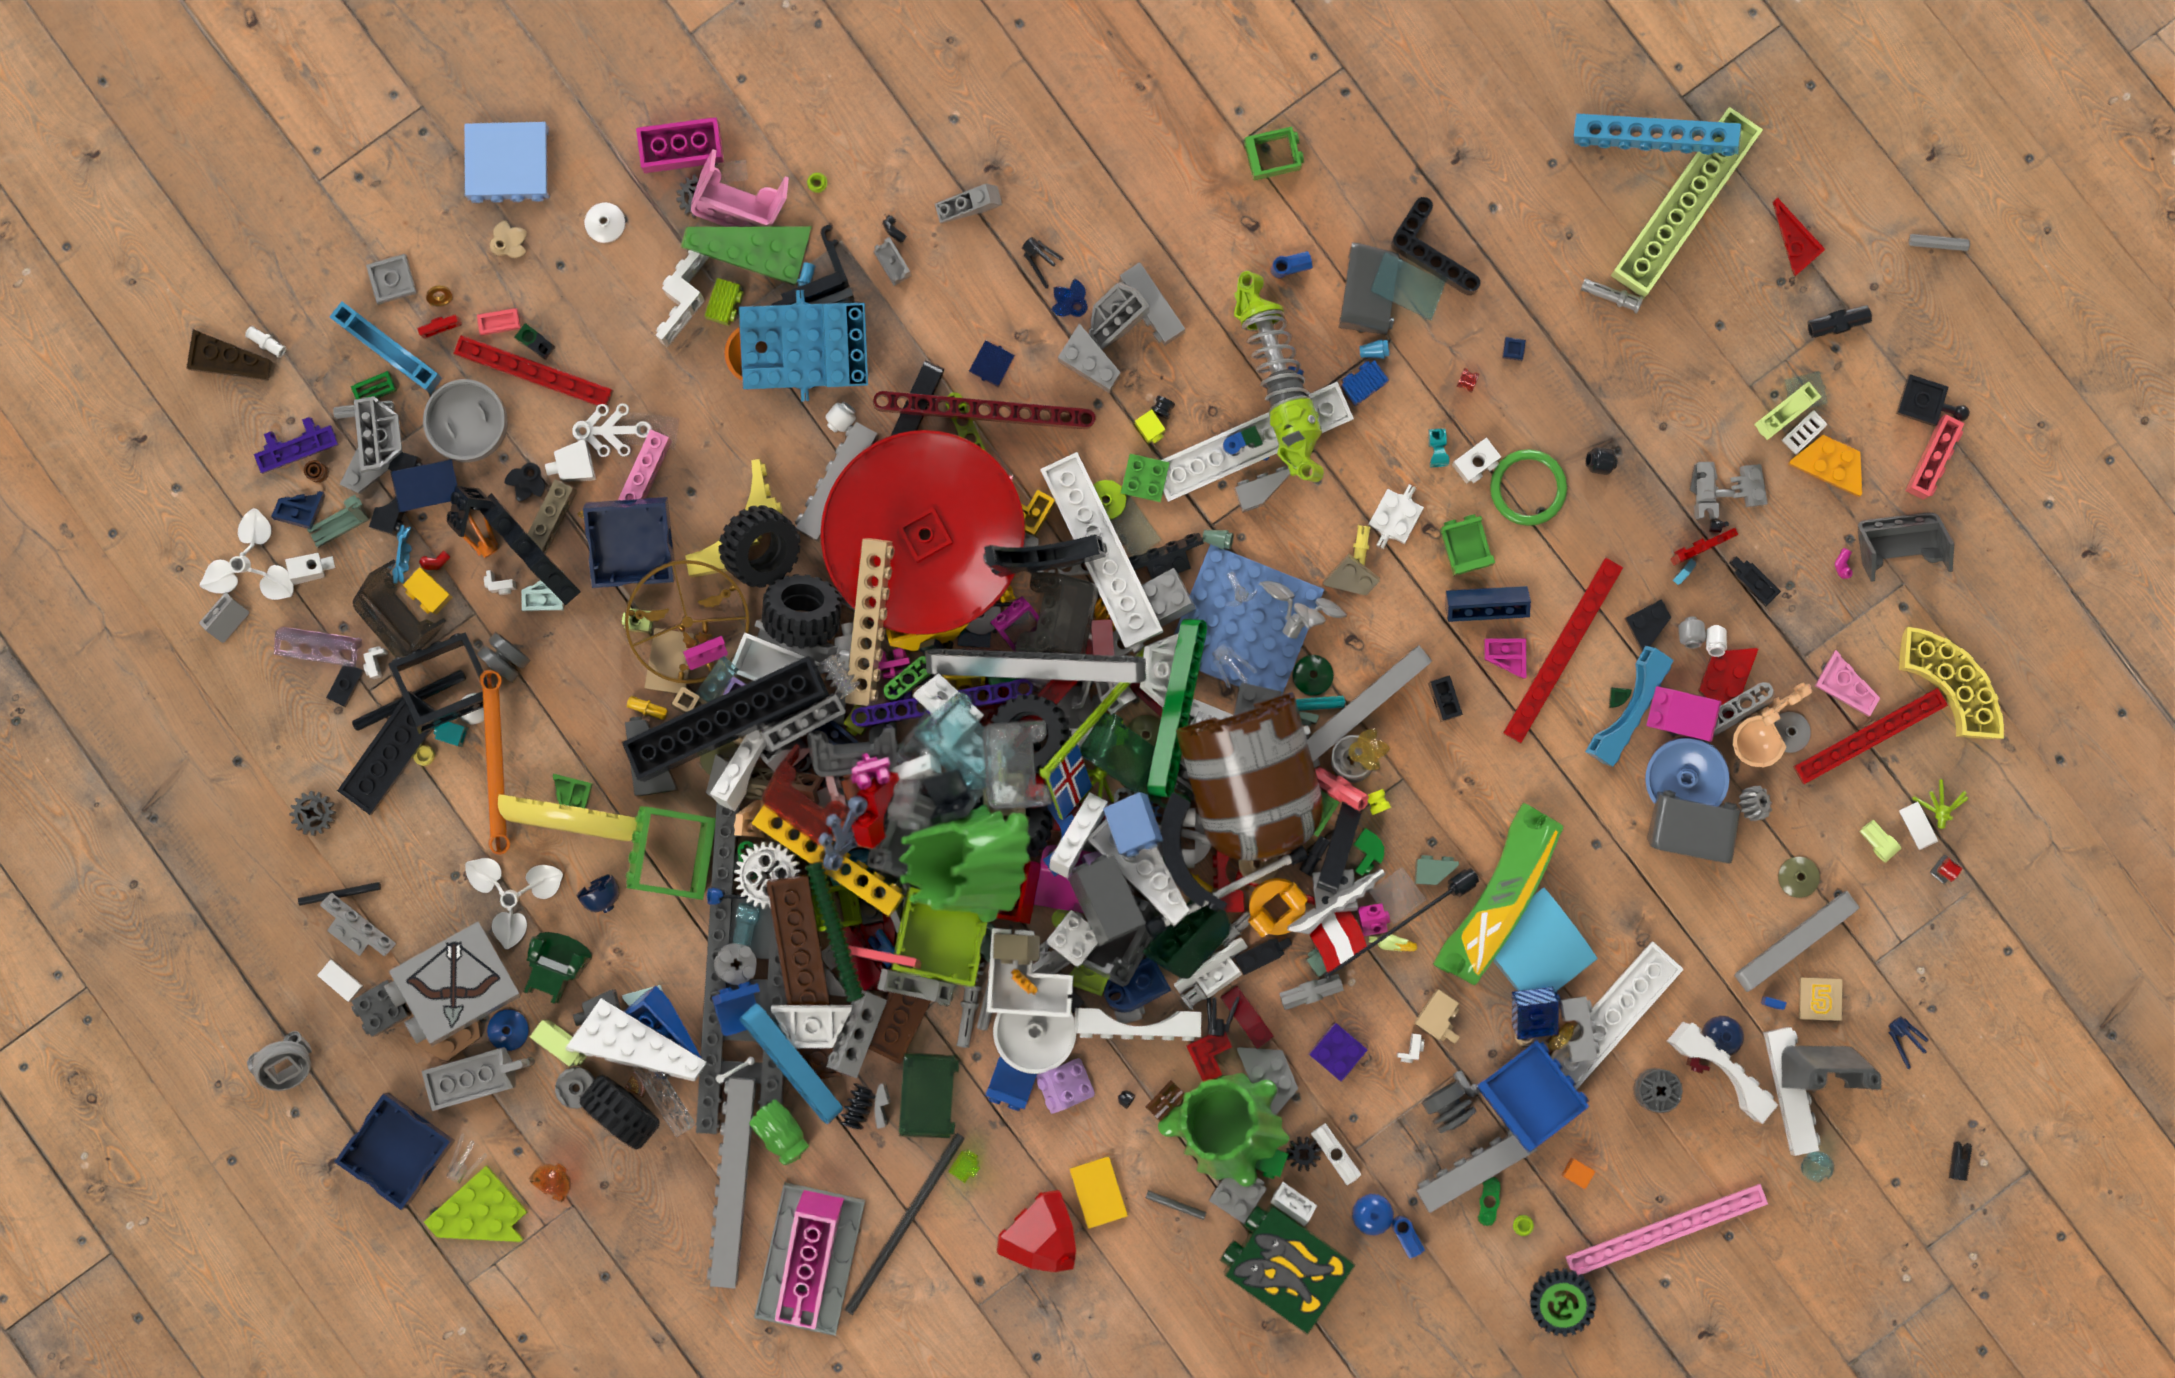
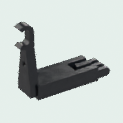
(824, 286)

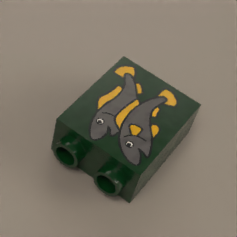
(1286, 1267)

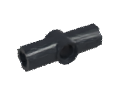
(1839, 321)

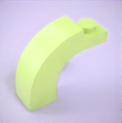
(1787, 410)

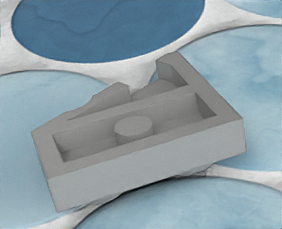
(358, 481)

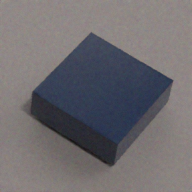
(1513, 349)

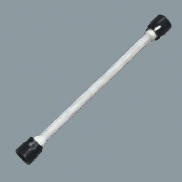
(1158, 925)

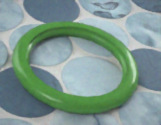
(1524, 519)

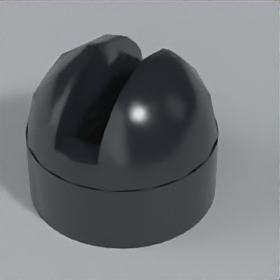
(1125, 1098)

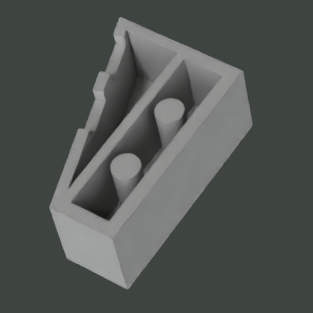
(1089, 361)

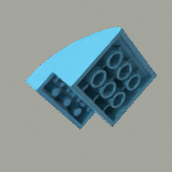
(1543, 947)

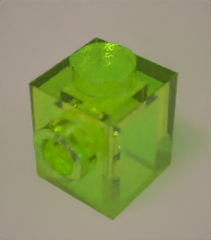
(965, 1166)

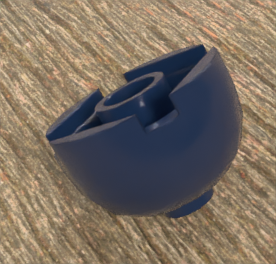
(600, 895)
(1725, 1033)

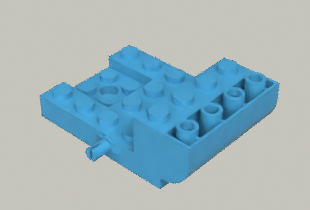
(804, 345)

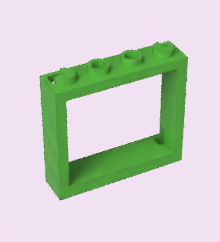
(702, 857)

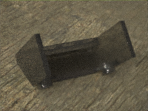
(389, 616)

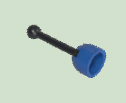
(715, 896)

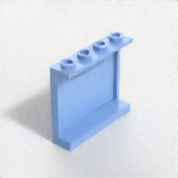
(506, 161)

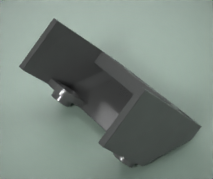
(1904, 537)

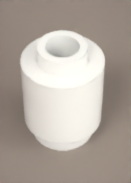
(1716, 640)

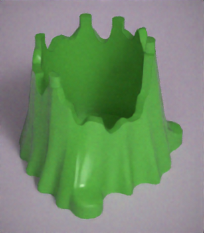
(969, 863)
(1228, 1126)

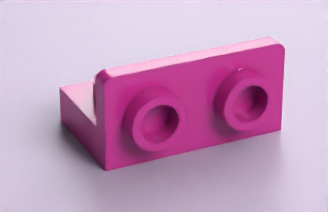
(705, 653)

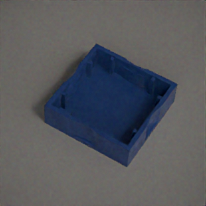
(628, 541)
(394, 1151)

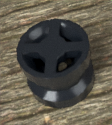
(1163, 407)

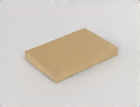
(665, 658)

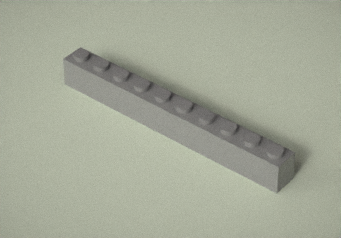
(733, 1182)

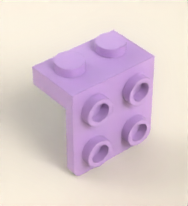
(1065, 1086)

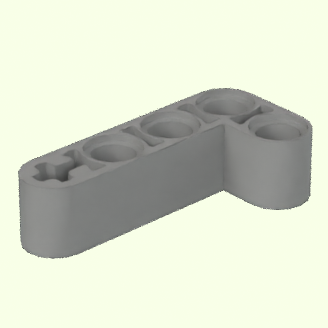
(1741, 713)

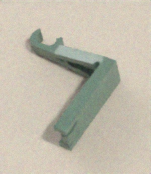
(340, 522)

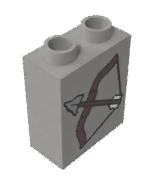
(451, 985)

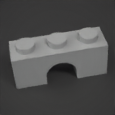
(1583, 1047)

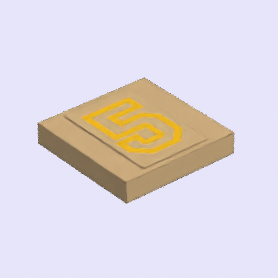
(1820, 999)

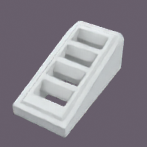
(1816, 419)

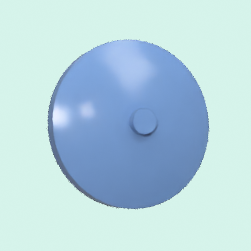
(1690, 769)

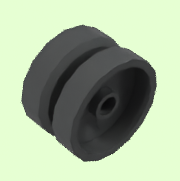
(501, 659)

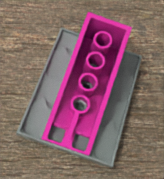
(809, 1259)

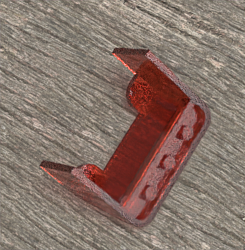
(796, 807)

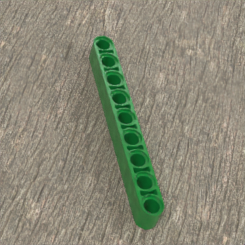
(1177, 706)

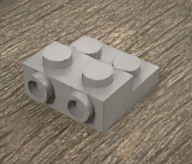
(1237, 1199)

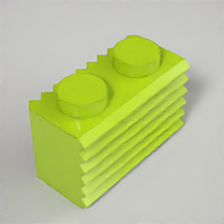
(723, 302)

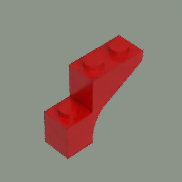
(869, 826)

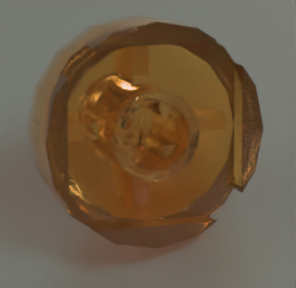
(552, 1180)

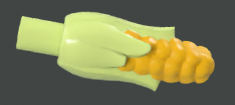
(1394, 943)

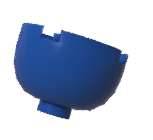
(1372, 1214)

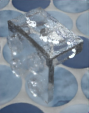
(903, 805)

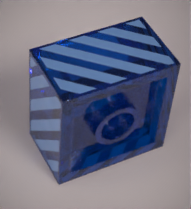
(1535, 1013)

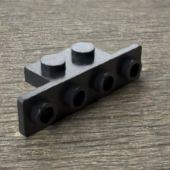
(1167, 557)

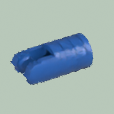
(882, 945)

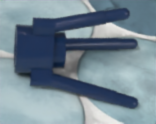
(1902, 1027)

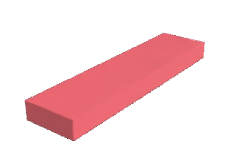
(884, 957)

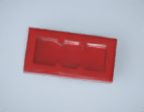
(439, 326)

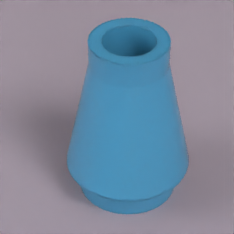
(1375, 349)

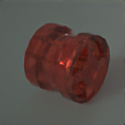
(1467, 380)

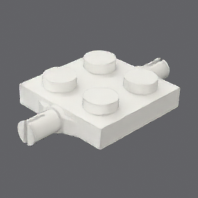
(1396, 516)

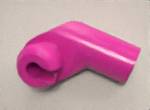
(1841, 564)

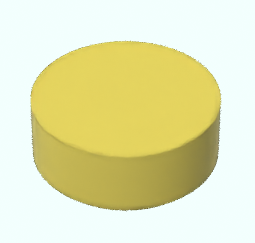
(424, 755)

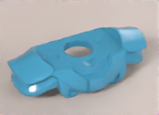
(402, 555)

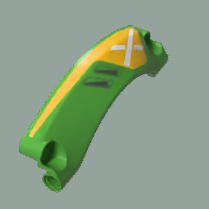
(1506, 897)

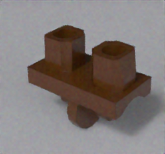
(1165, 1100)

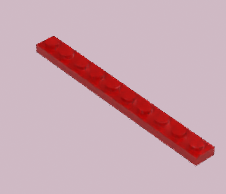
(1562, 650)

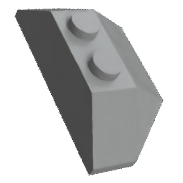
(1116, 314)
(376, 433)

